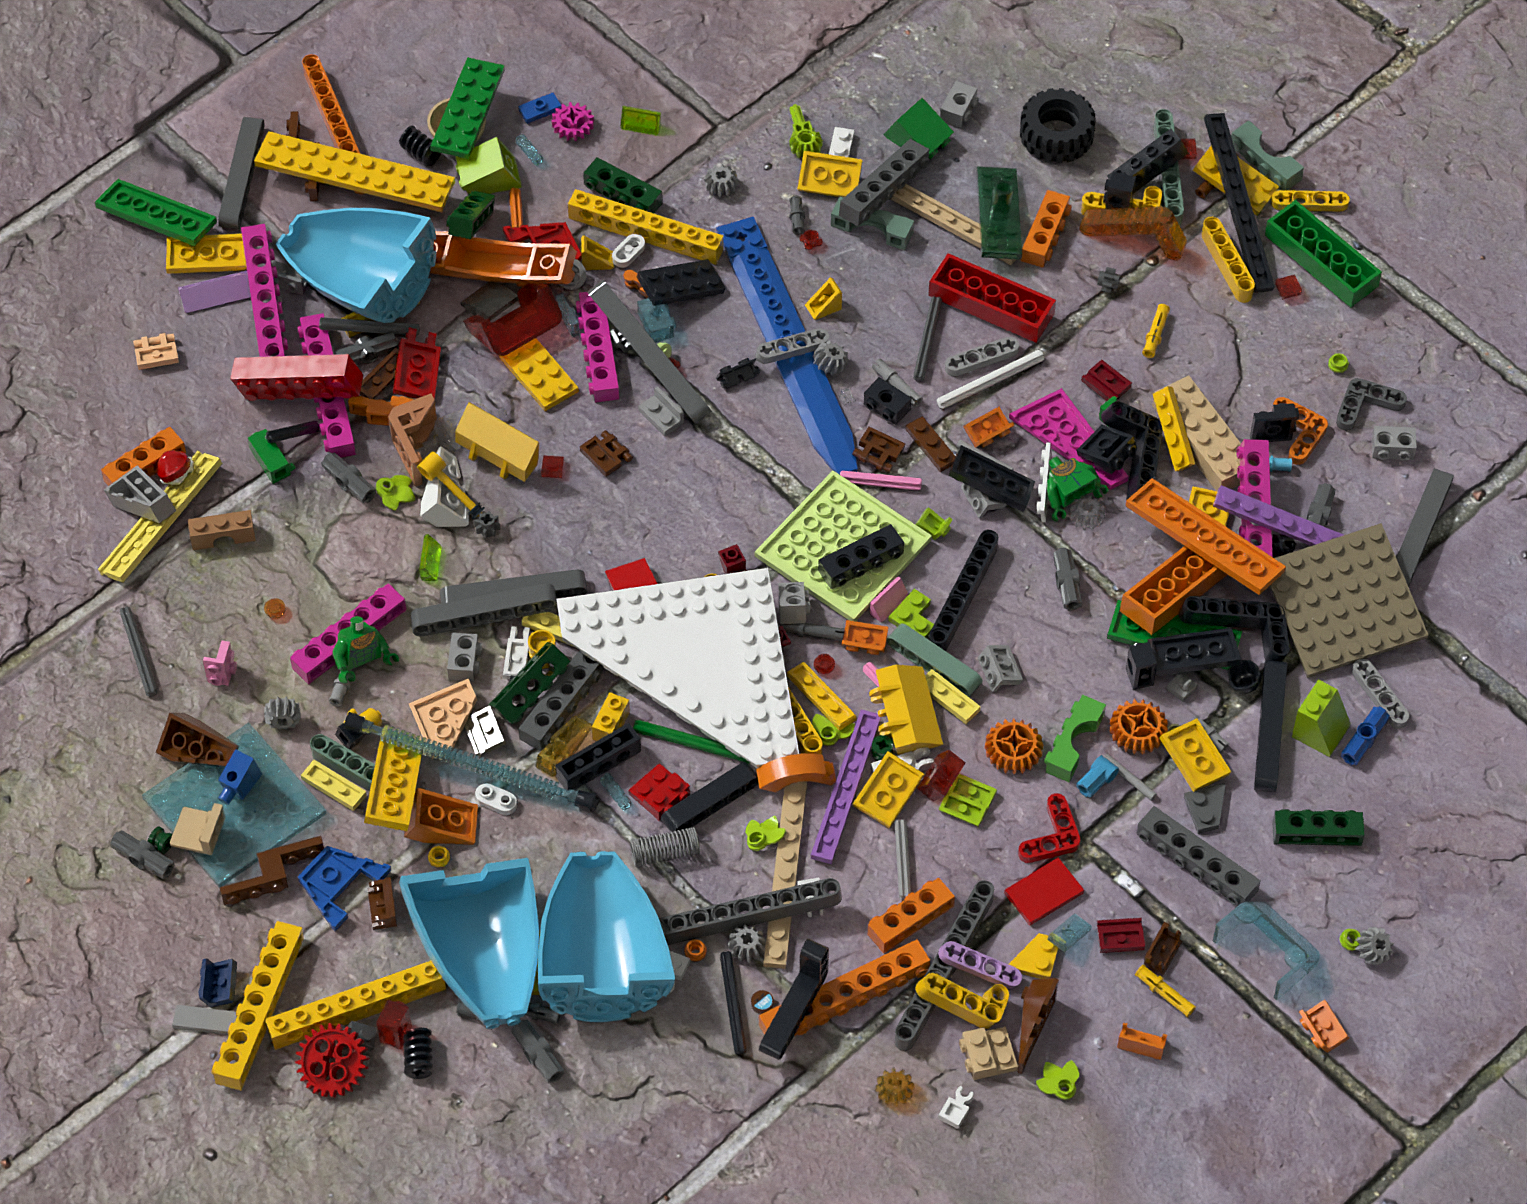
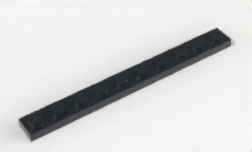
(1239, 202)

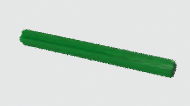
(684, 739)

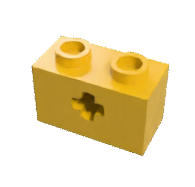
(611, 716)

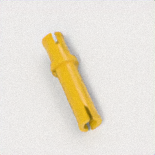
(1150, 347)
(1158, 985)

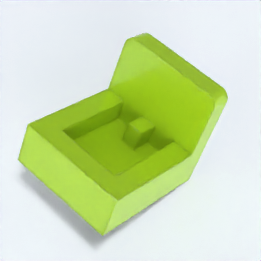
(934, 524)

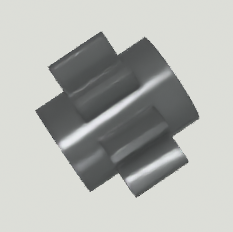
(1108, 279)
(487, 524)

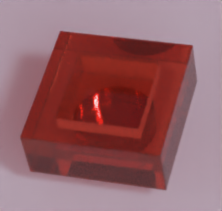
(1190, 145)
(1288, 286)
(552, 466)

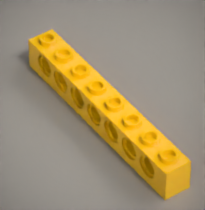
(652, 227)
(354, 1003)
(235, 1074)

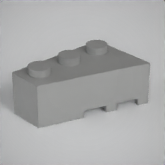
(140, 495)

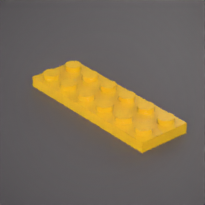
(393, 787)

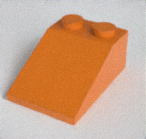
(442, 819)

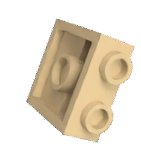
(988, 1052)

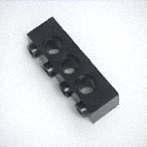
(1153, 159)
(867, 547)
(598, 758)

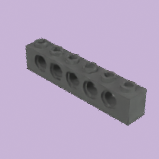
(884, 182)
(539, 736)
(1194, 846)

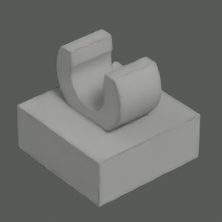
(1182, 686)

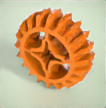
(1131, 717)
(1002, 752)

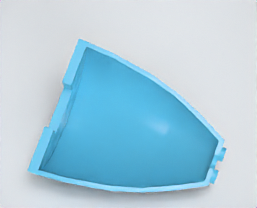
(363, 258)
(480, 935)
(601, 942)

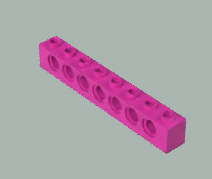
(253, 237)
(318, 343)

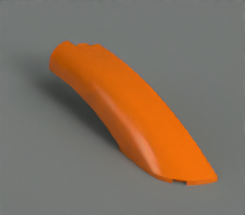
(503, 260)

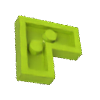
(910, 613)

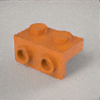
(987, 427)
(865, 636)
(1324, 1025)

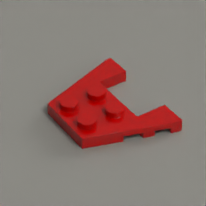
(544, 234)

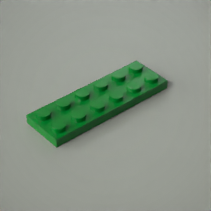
(467, 108)
(156, 212)
(1127, 631)

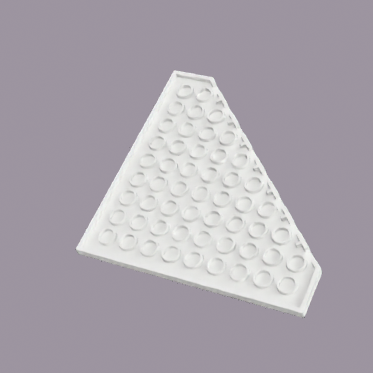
(699, 650)

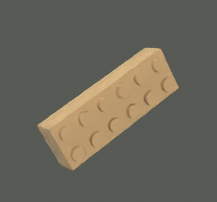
(1208, 435)

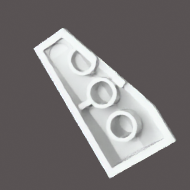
(438, 503)

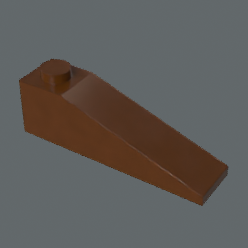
(193, 742)
(1037, 1005)

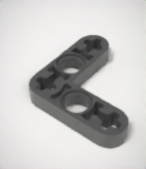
(1360, 396)

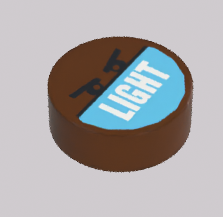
(762, 1001)

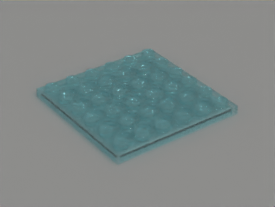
(264, 820)

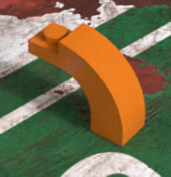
(793, 769)

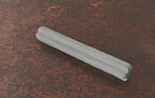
(902, 858)

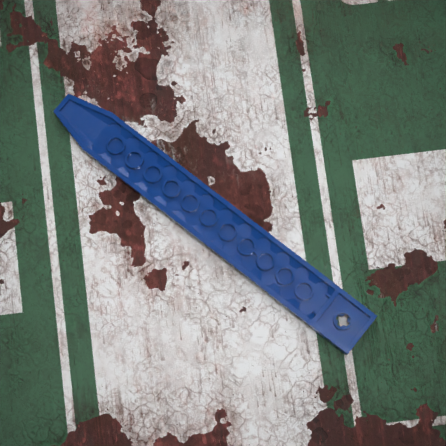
(779, 319)

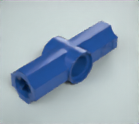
(1360, 744)

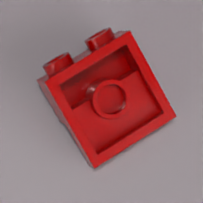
(659, 790)

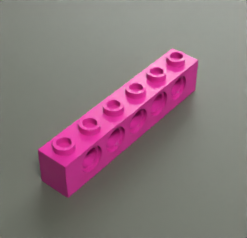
(598, 349)
(1259, 452)
(312, 668)

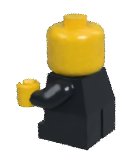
(351, 738)

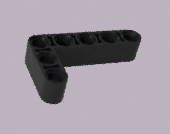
(1148, 435)
(1242, 614)
(811, 976)

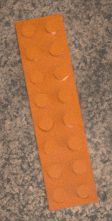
(1205, 536)

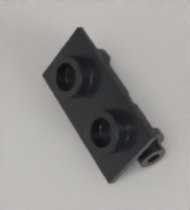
(744, 368)

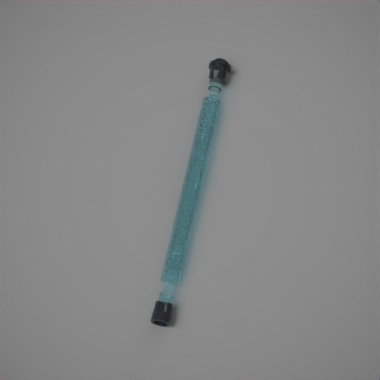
(580, 798)

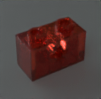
(941, 775)
(394, 1023)

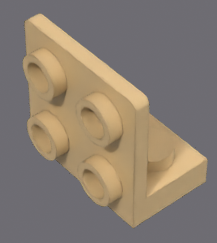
(198, 829)

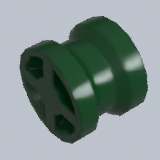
(886, 743)
(160, 839)

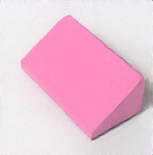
(888, 600)

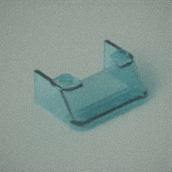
(1299, 953)

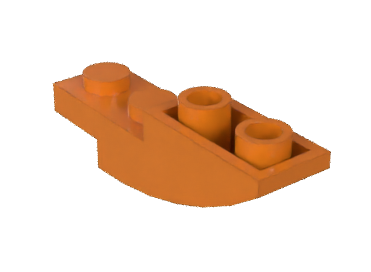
(375, 410)

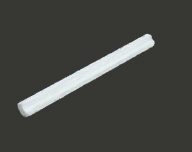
(990, 379)

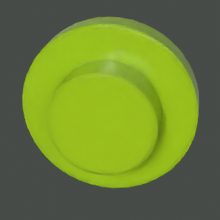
(1338, 363)

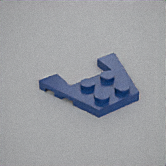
(331, 874)

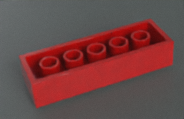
(992, 297)
(297, 377)

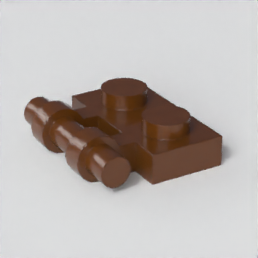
(881, 444)
(601, 456)

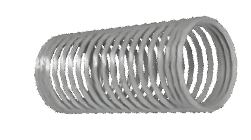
(637, 854)

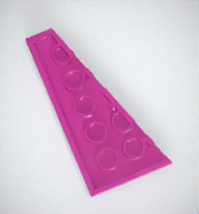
(1059, 422)

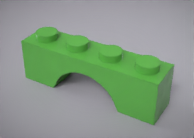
(1085, 718)

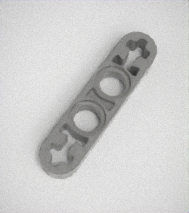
(793, 348)
(983, 358)
(1383, 692)

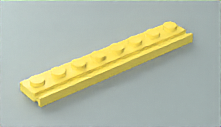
(148, 532)

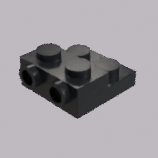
(1276, 424)
(1108, 448)

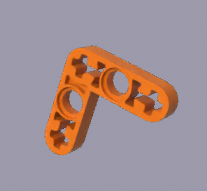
(1307, 425)

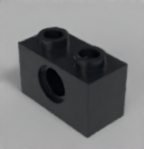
(1119, 191)
(880, 392)
(1141, 665)

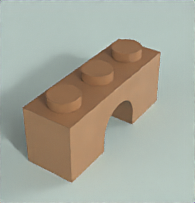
(234, 525)

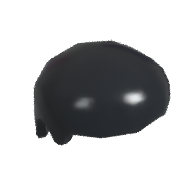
(1244, 677)

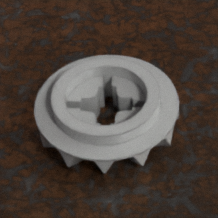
(579, 277)

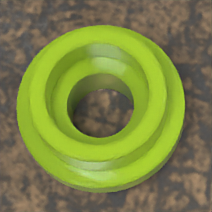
(1351, 933)

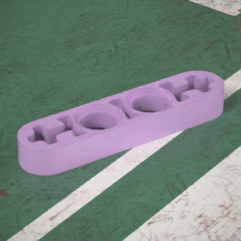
(980, 963)

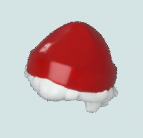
(174, 467)

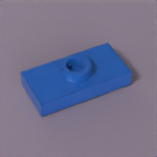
(539, 108)

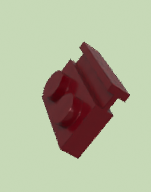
(1106, 381)
(1120, 935)

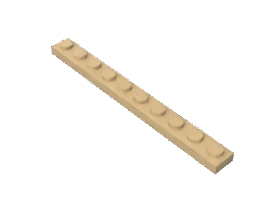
(786, 871)

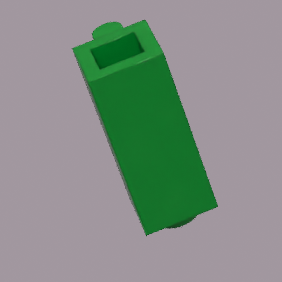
(269, 457)

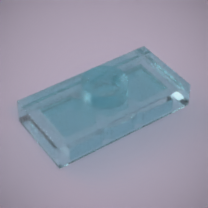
(568, 315)
(1069, 932)

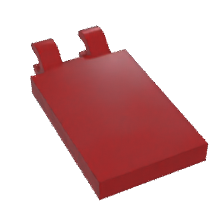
(417, 366)

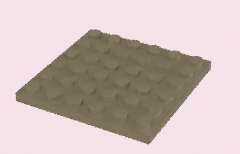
(1346, 601)

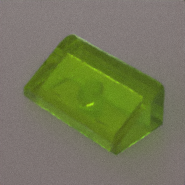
(640, 120)
(430, 559)

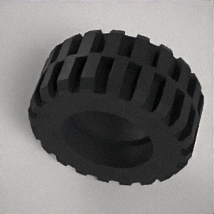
(1061, 106)

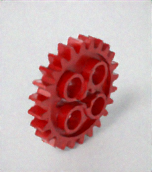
(312, 1056)

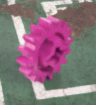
(581, 124)

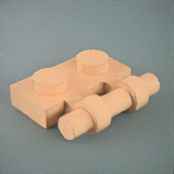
(156, 355)

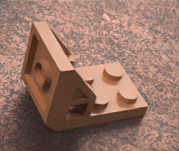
(411, 427)

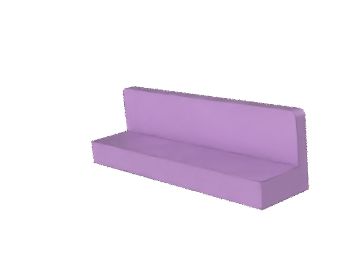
(215, 291)

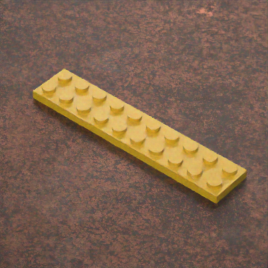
(354, 171)

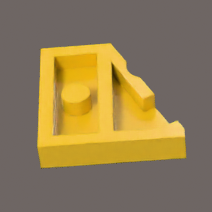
(1036, 958)

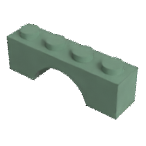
(1281, 170)
(896, 228)

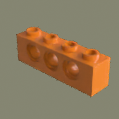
(1045, 229)
(146, 451)
(888, 937)

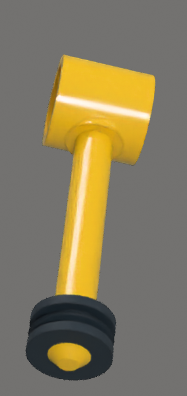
(432, 467)

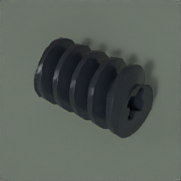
(418, 146)
(417, 1052)

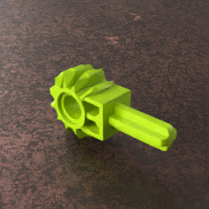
(803, 135)

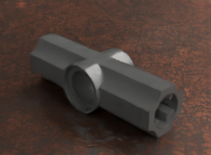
(367, 349)
(348, 477)
(1321, 506)
(1067, 579)
(142, 854)
(538, 1051)

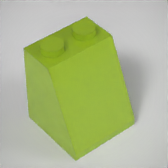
(488, 169)
(1321, 719)

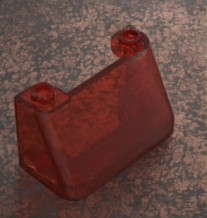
(533, 318)

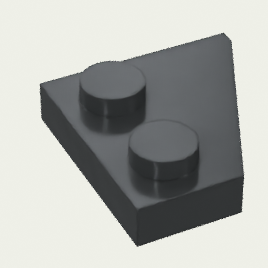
(1206, 807)

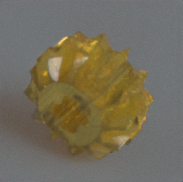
(900, 1093)

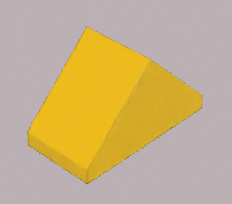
(595, 255)
(825, 300)

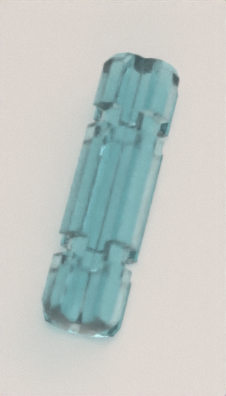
(529, 149)
(615, 791)

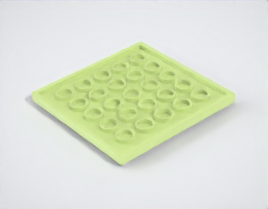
(827, 521)

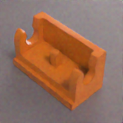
(1141, 1042)

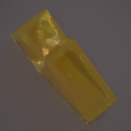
(563, 744)

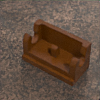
(382, 904)
(1162, 950)

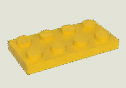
(1258, 186)
(210, 254)
(540, 374)

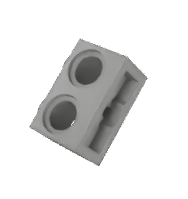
(1398, 441)
(793, 602)
(464, 657)

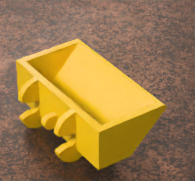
(497, 443)
(907, 708)

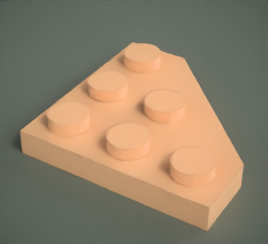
(444, 713)

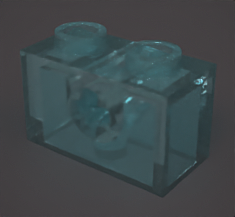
(656, 320)

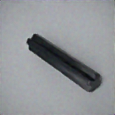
(292, 431)

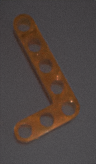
(1137, 221)

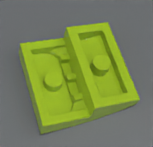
(968, 800)

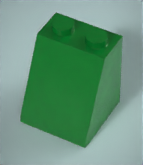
(922, 126)

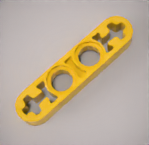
(1310, 197)

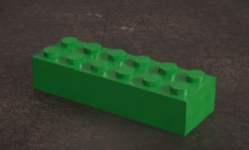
(1323, 253)

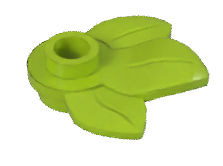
(397, 492)
(825, 727)
(763, 834)
(1057, 1078)

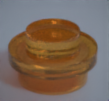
(274, 608)

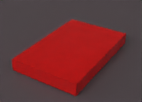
(1044, 891)

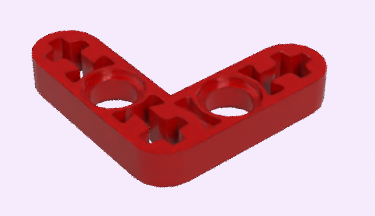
(1061, 834)

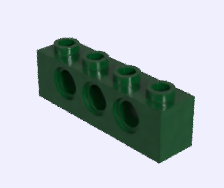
(622, 186)
(471, 215)
(503, 701)
(1308, 834)

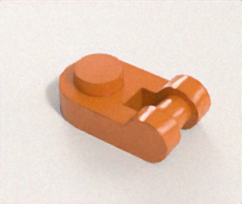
(632, 282)

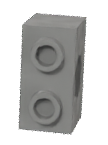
(958, 104)

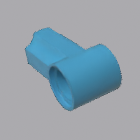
(1101, 772)

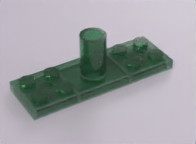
(999, 213)

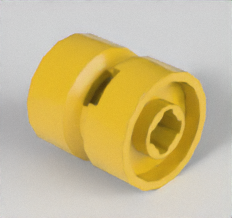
(538, 640)

